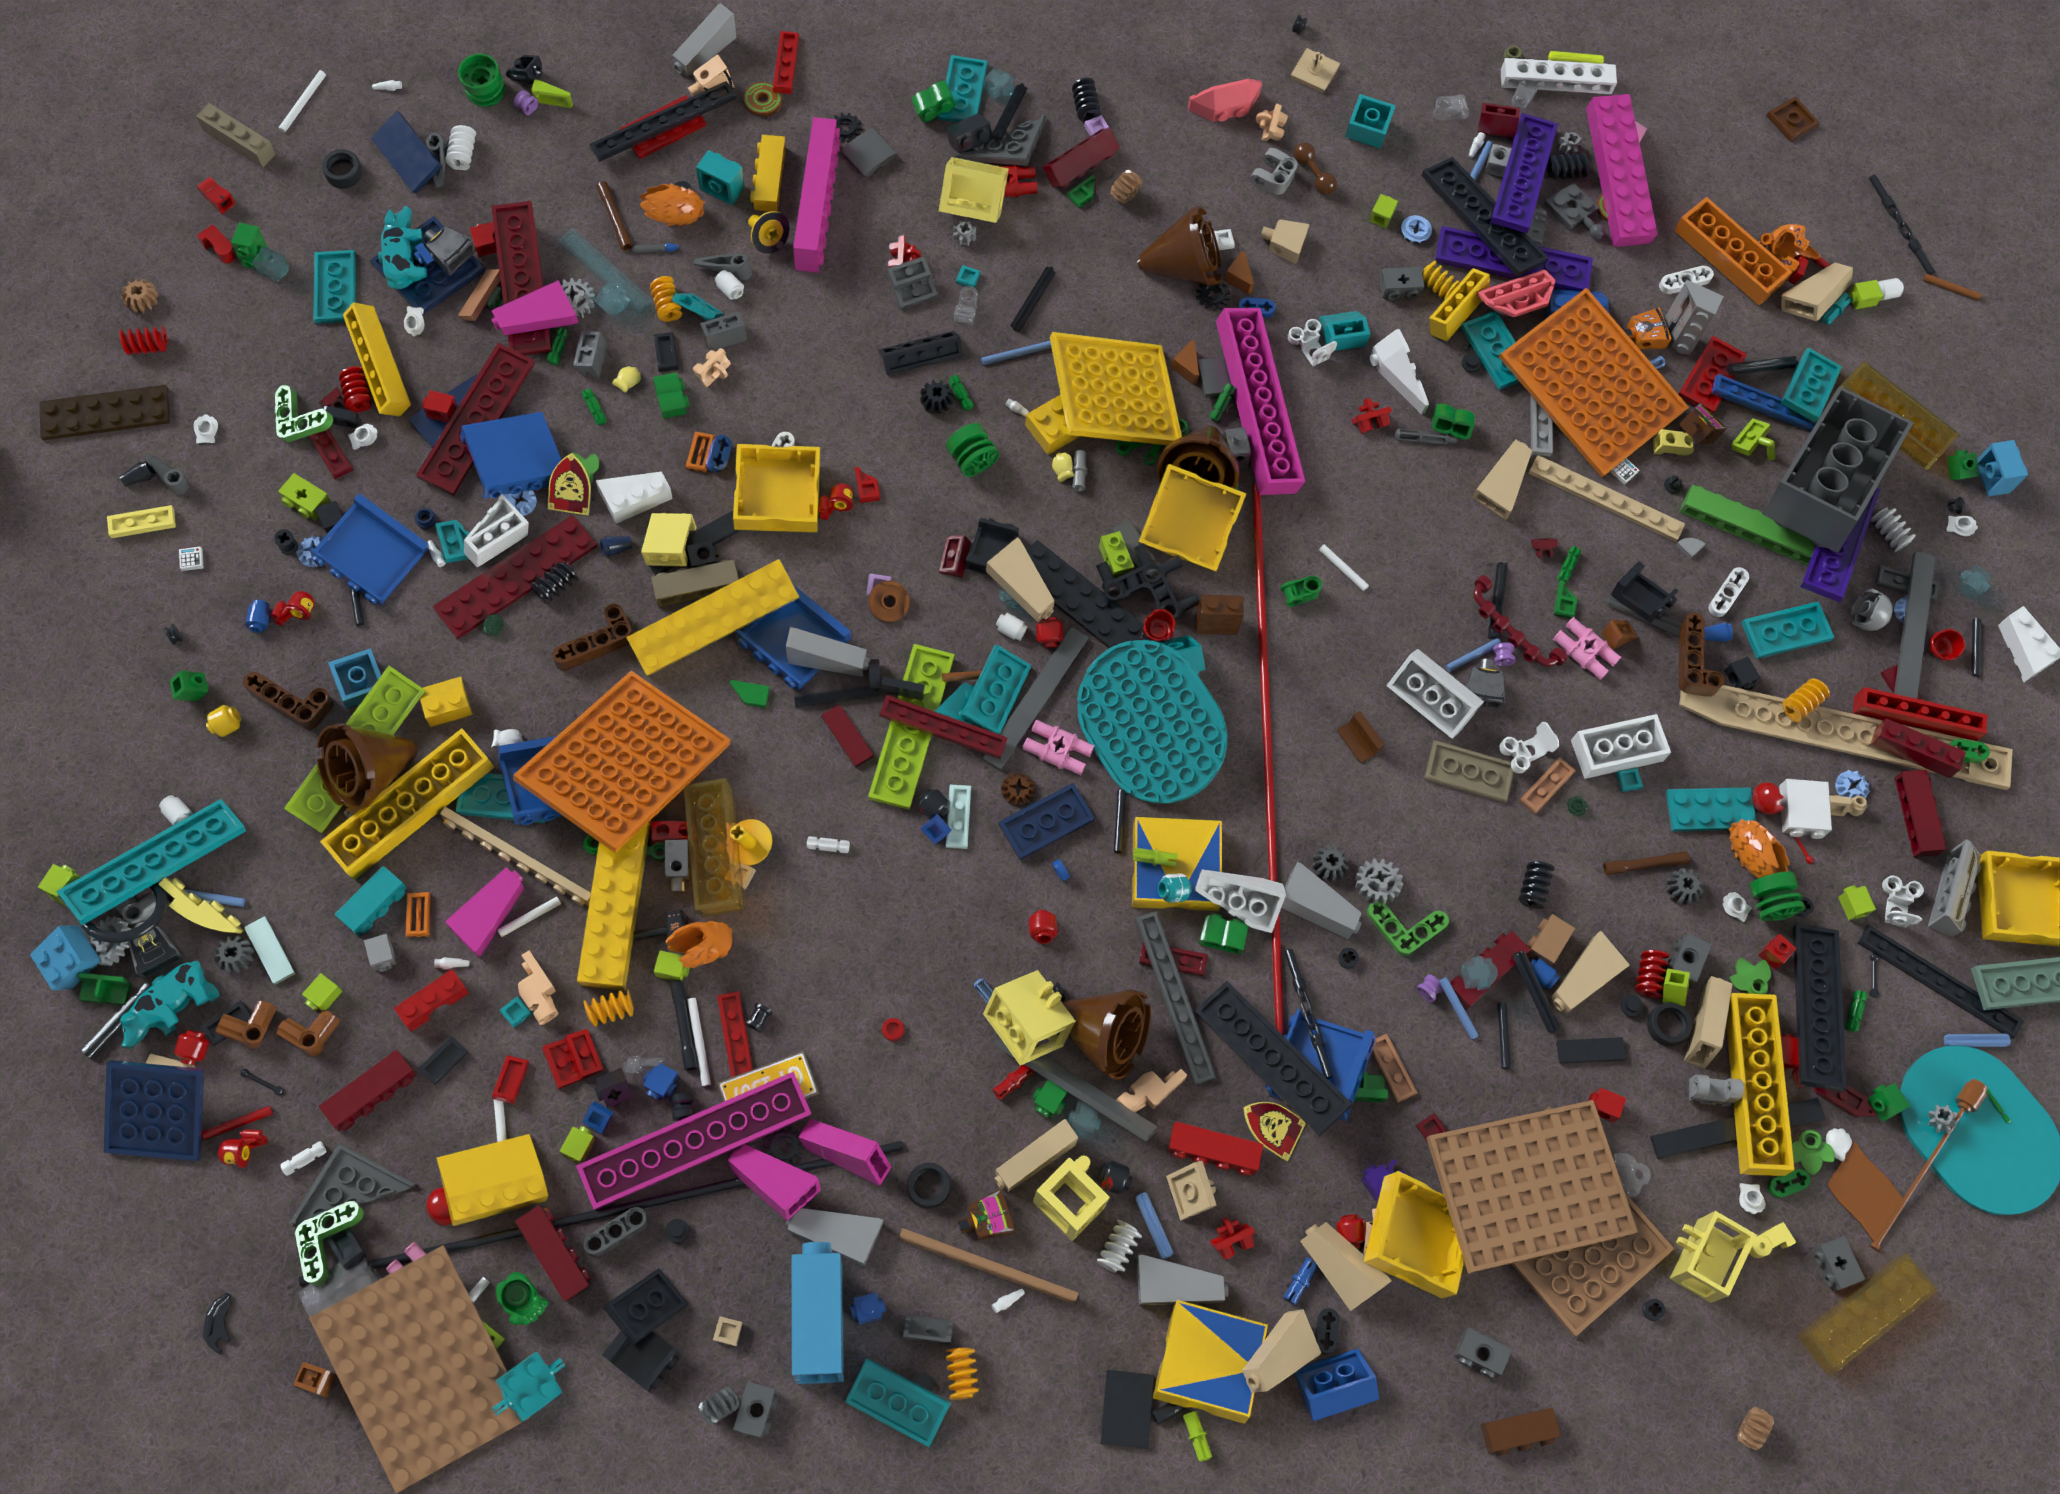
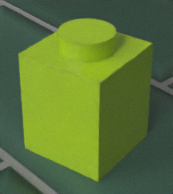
(1383, 211)
(1865, 294)
(1856, 902)
(670, 967)
(1676, 987)
(321, 993)
(578, 1144)

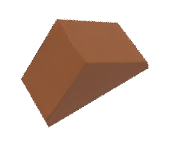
(1240, 274)
(1186, 363)
(1618, 633)
(315, 1379)

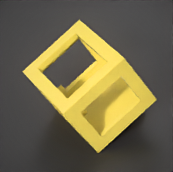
(973, 189)
(1027, 1013)
(1076, 1178)
(1709, 1256)

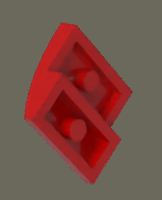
(572, 1058)

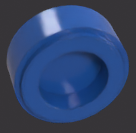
(1060, 870)

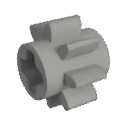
(1570, 143)
(964, 233)
(1940, 1123)

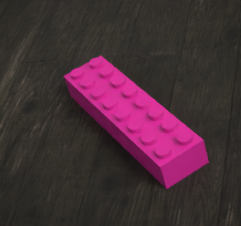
(1621, 170)
(816, 195)

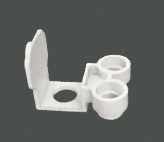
(1309, 339)
(1542, 742)
(1901, 898)

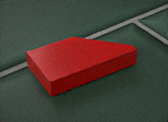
(1799, 273)
(867, 486)

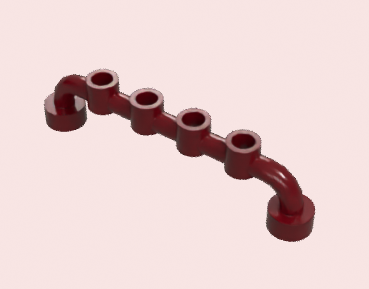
(1502, 623)

